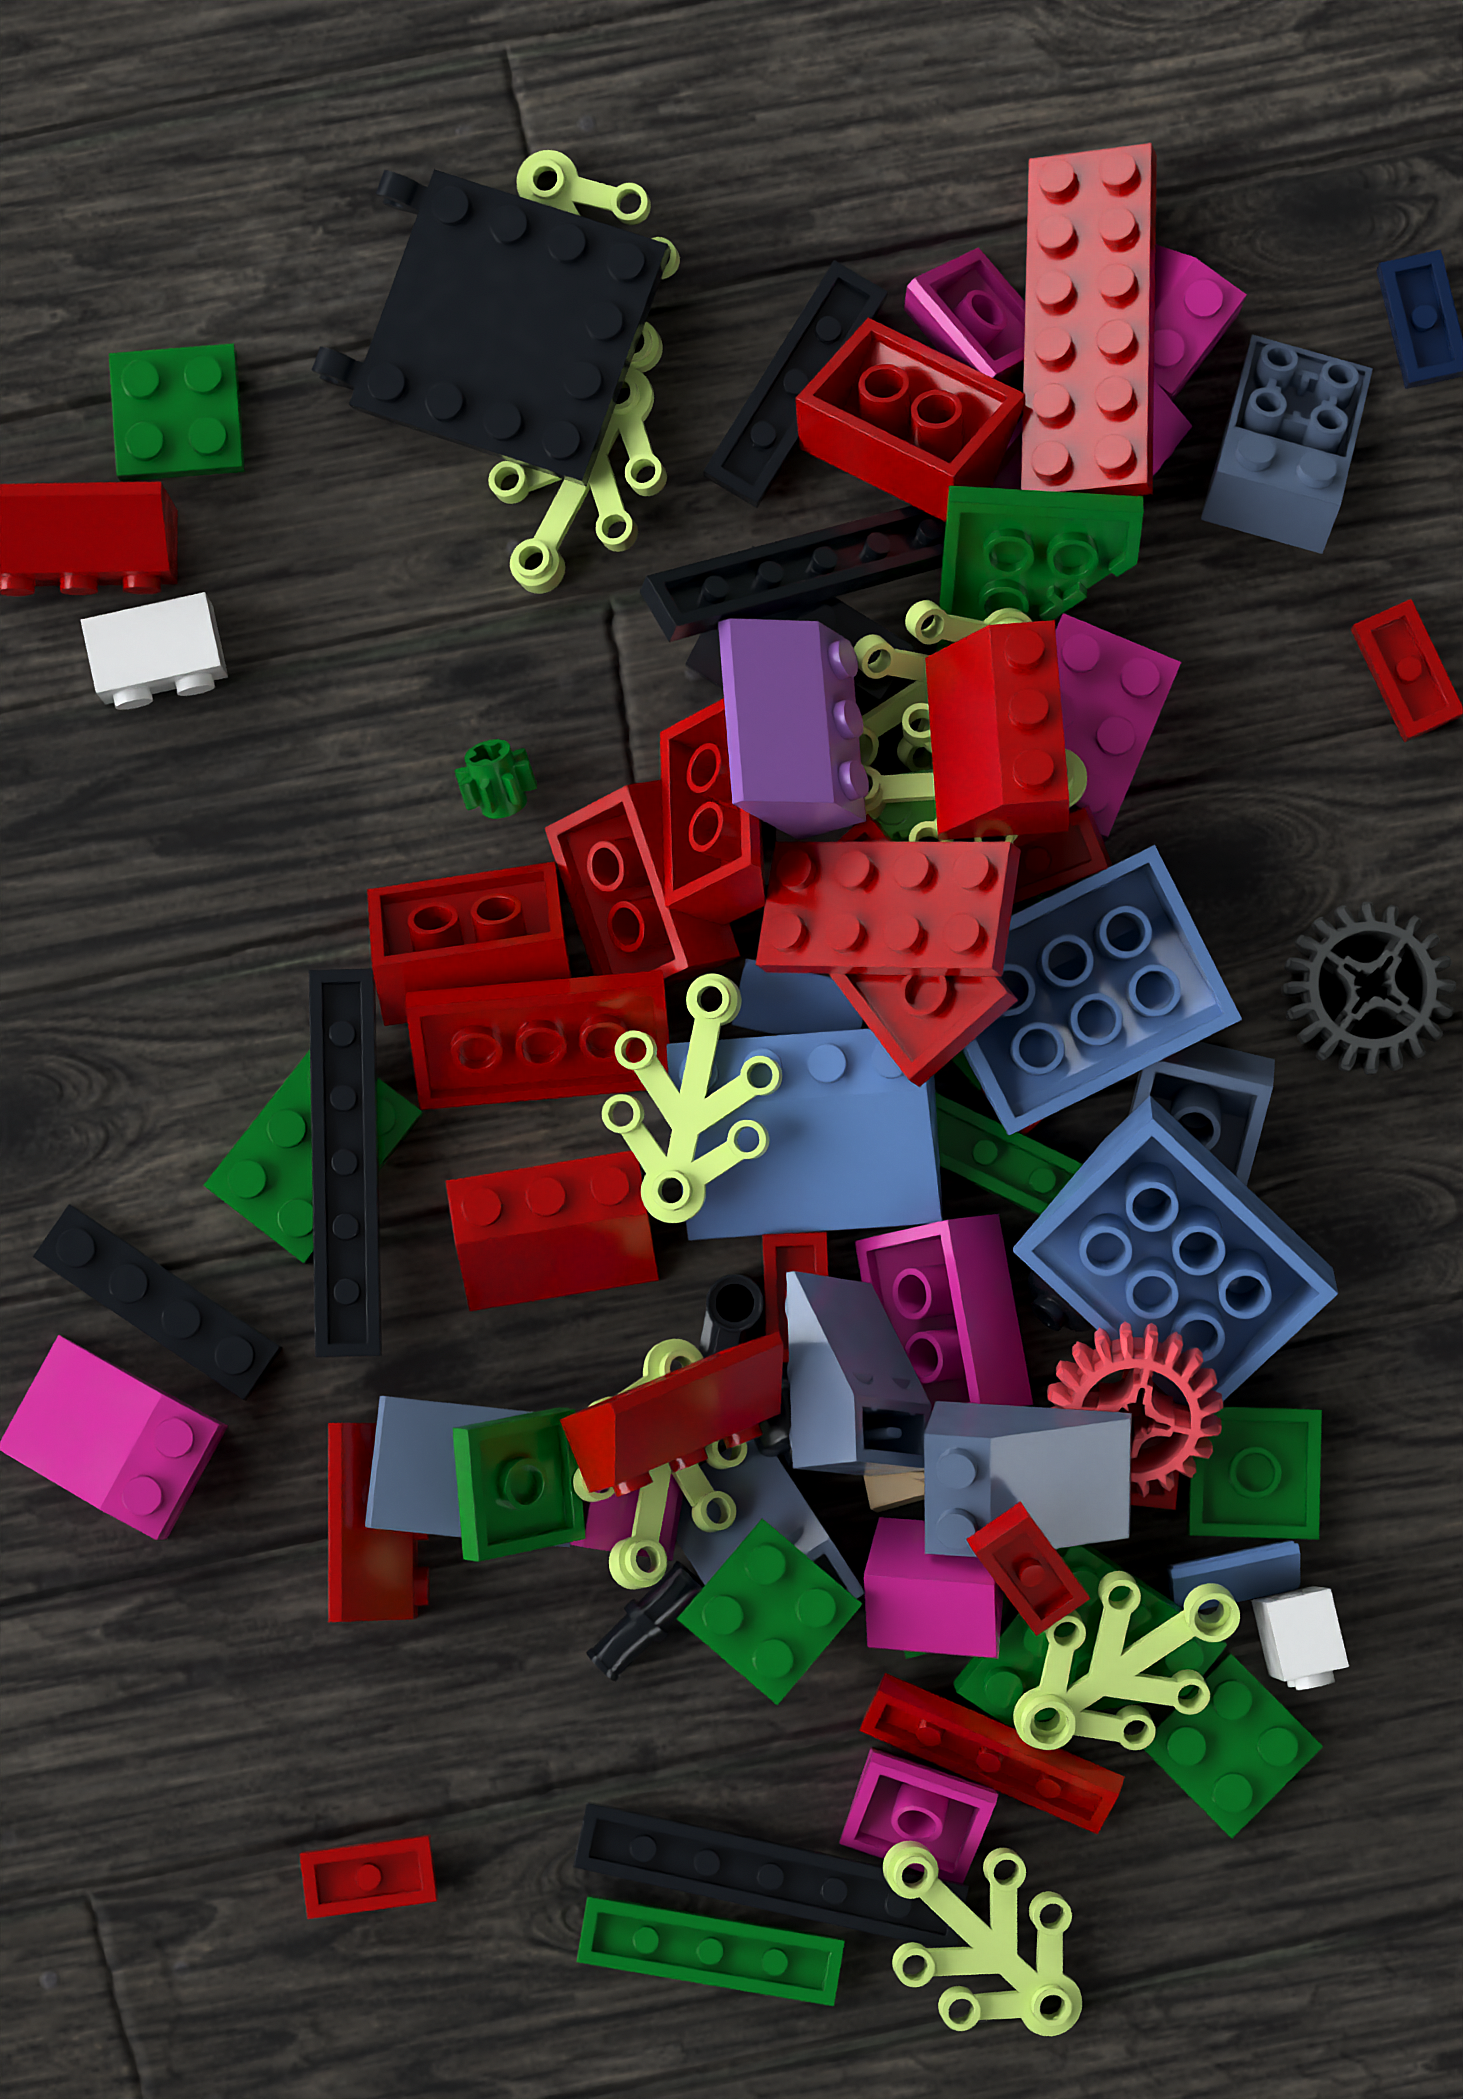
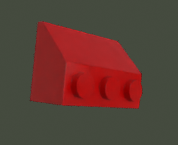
(907, 418)
(87, 537)
(998, 733)
(708, 843)
(616, 890)
(466, 933)
(552, 1230)
(678, 1416)
(369, 1569)

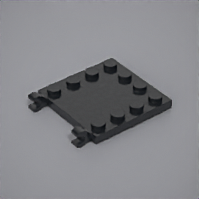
(504, 325)

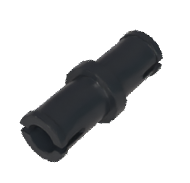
(645, 1621)

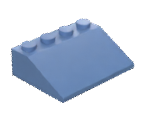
(1102, 989)
(845, 1139)
(1179, 1243)

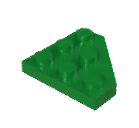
(1032, 549)
(1000, 1682)

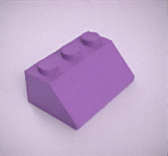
(793, 724)

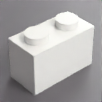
(154, 651)
(1301, 1636)

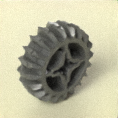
(1393, 1003)

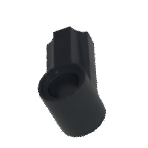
(722, 1333)

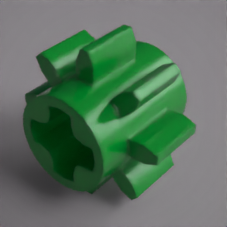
(495, 778)

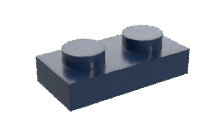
(1422, 318)

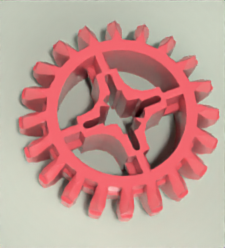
(1161, 1416)

